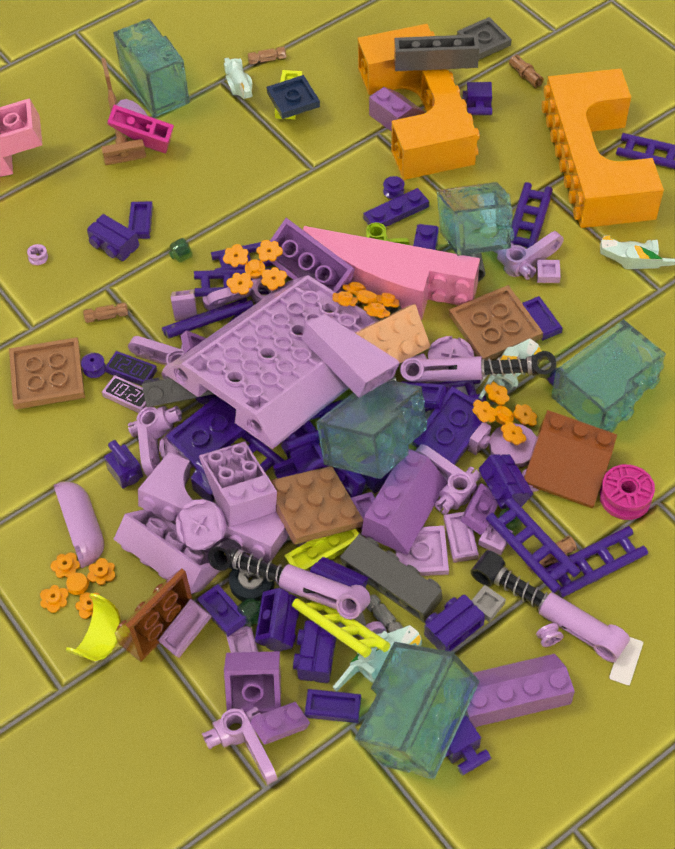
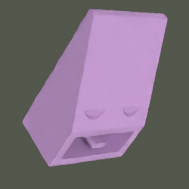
(239, 484)

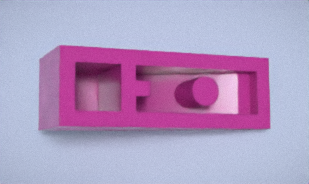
(154, 132)

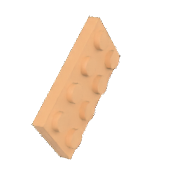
(399, 334)

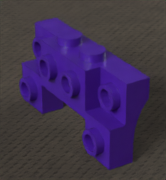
(300, 459)

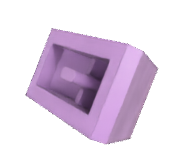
(183, 304)

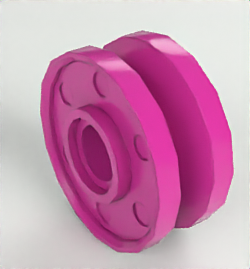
(624, 504)

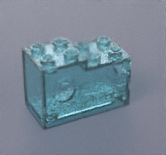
(152, 67)
(476, 218)
(608, 377)
(373, 430)
(416, 708)

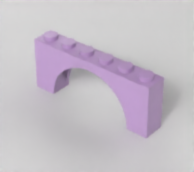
(166, 495)

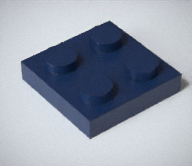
(293, 96)

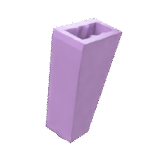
(349, 355)

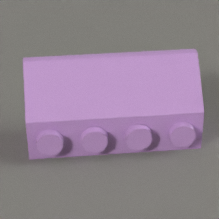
(158, 546)

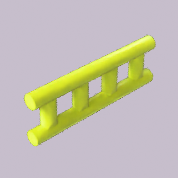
(345, 633)

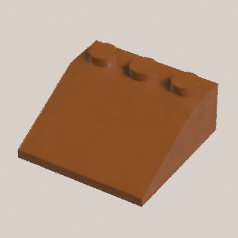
(570, 458)
(152, 617)

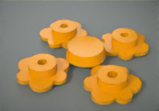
(254, 268)
(375, 302)
(504, 415)
(76, 583)

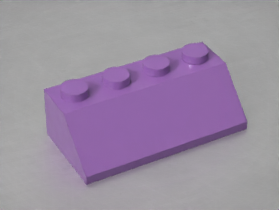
(307, 256)
(404, 502)
(520, 690)

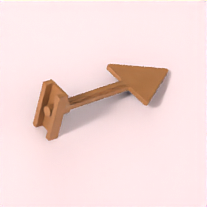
(123, 149)

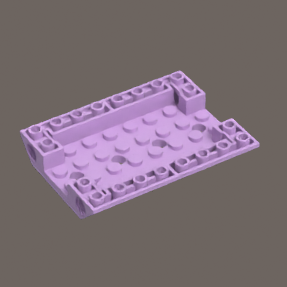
(278, 391)

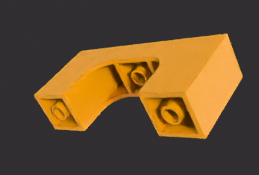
(425, 142)
(598, 188)

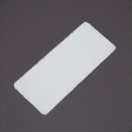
(626, 663)

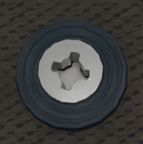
(245, 589)

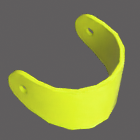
(100, 637)

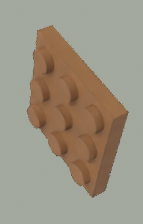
(495, 323)
(46, 373)
(315, 505)

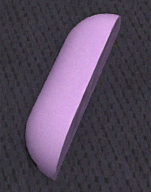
(80, 522)

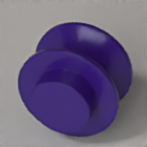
(393, 187)
(93, 365)

